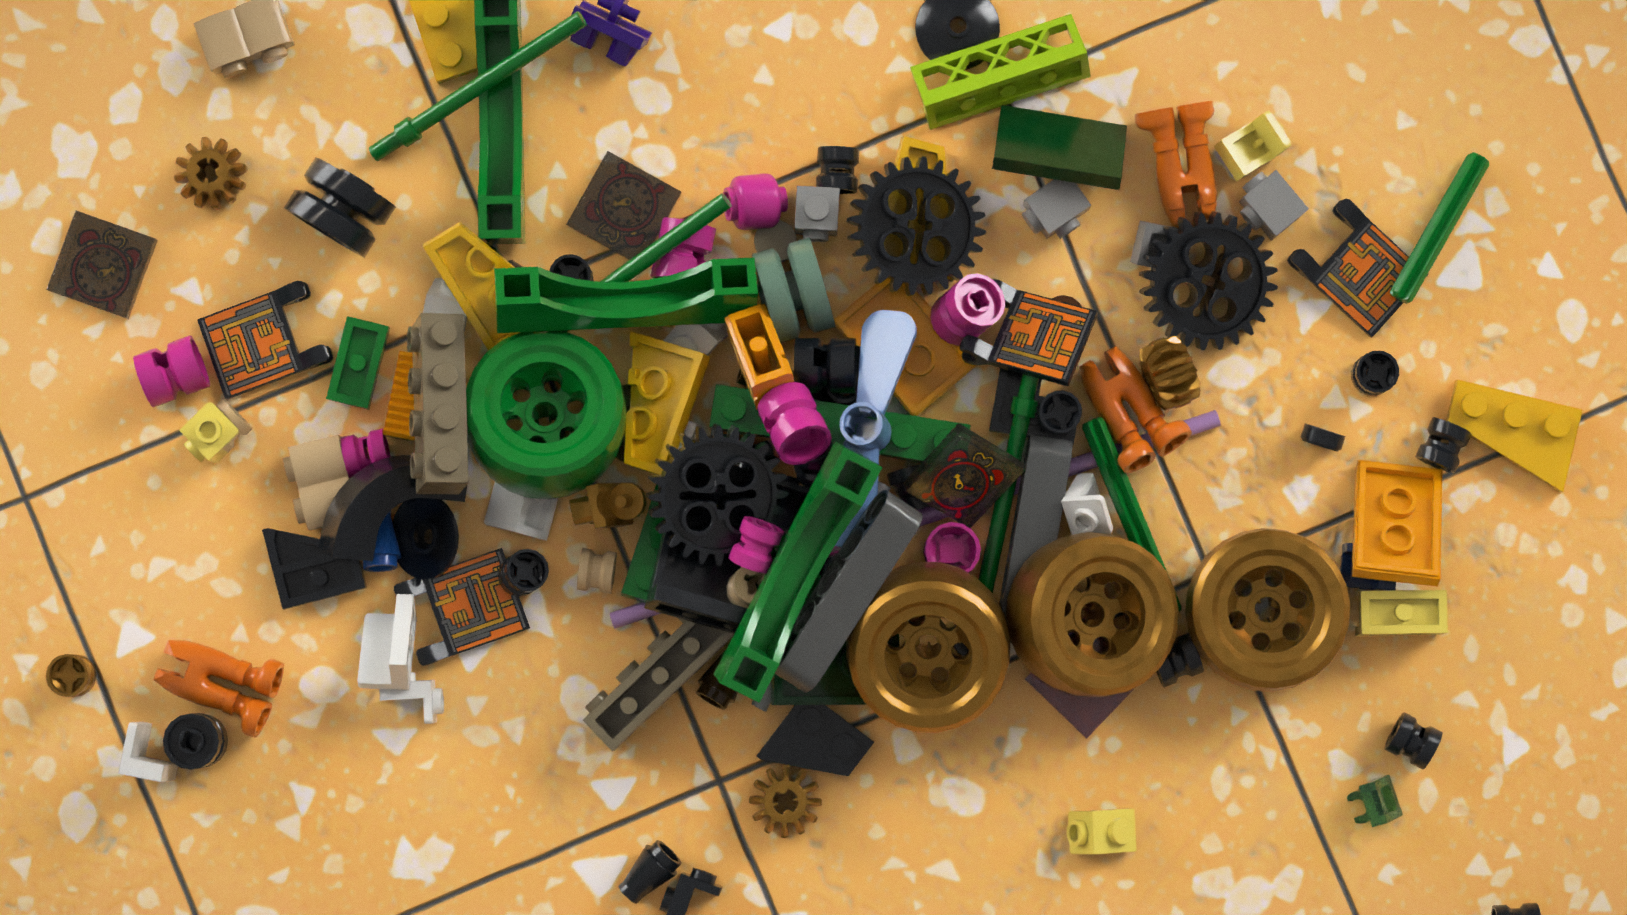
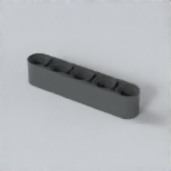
(1037, 504)
(847, 589)

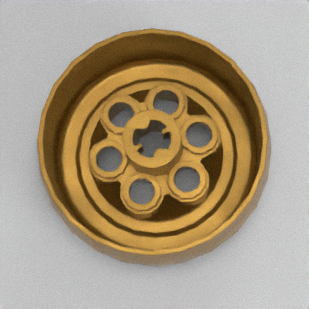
(1302, 568)
(1047, 606)
(920, 700)

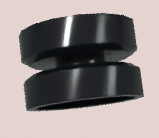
(342, 203)

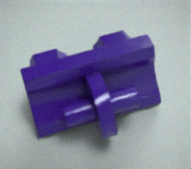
(626, 35)

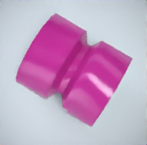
(687, 254)
(967, 308)
(171, 371)
(794, 423)
(953, 545)

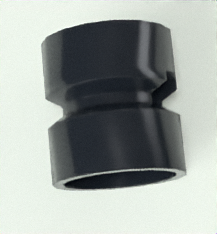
(841, 366)
(195, 741)

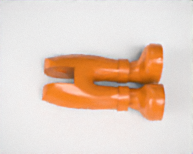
(1170, 176)
(1132, 388)
(199, 689)

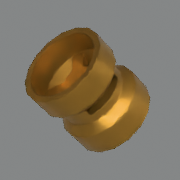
(62, 675)

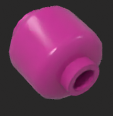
(755, 201)

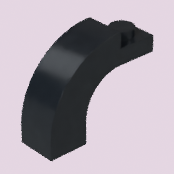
(364, 502)

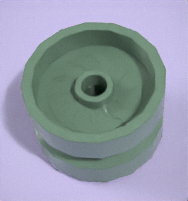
(793, 290)

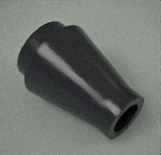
(652, 869)

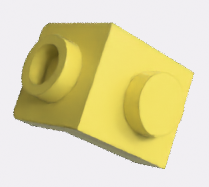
(1253, 145)
(208, 433)
(1102, 831)

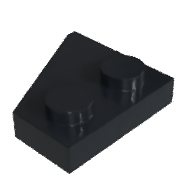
(307, 572)
(816, 740)

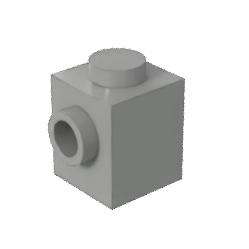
(1270, 204)
(1055, 208)
(817, 212)

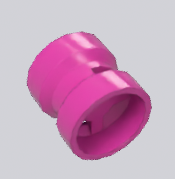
(356, 454)
(757, 540)

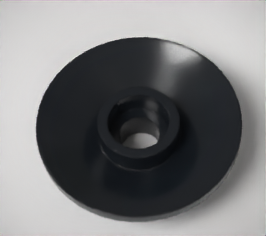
(937, 37)
(426, 537)

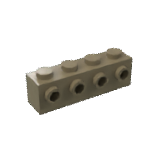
(439, 403)
(653, 682)

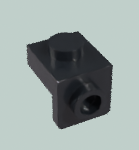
(677, 900)

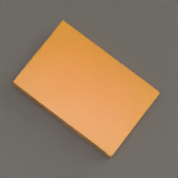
(932, 362)
(1397, 523)

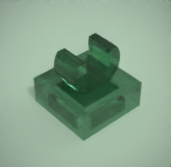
(1379, 800)

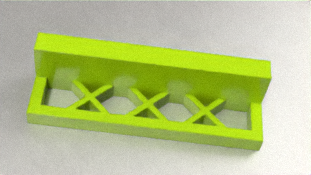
(1012, 81)

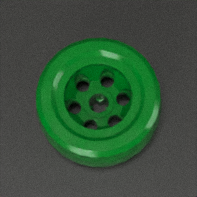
(537, 457)

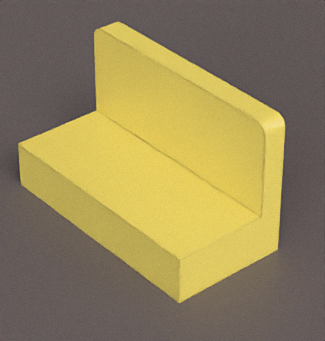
(1402, 613)

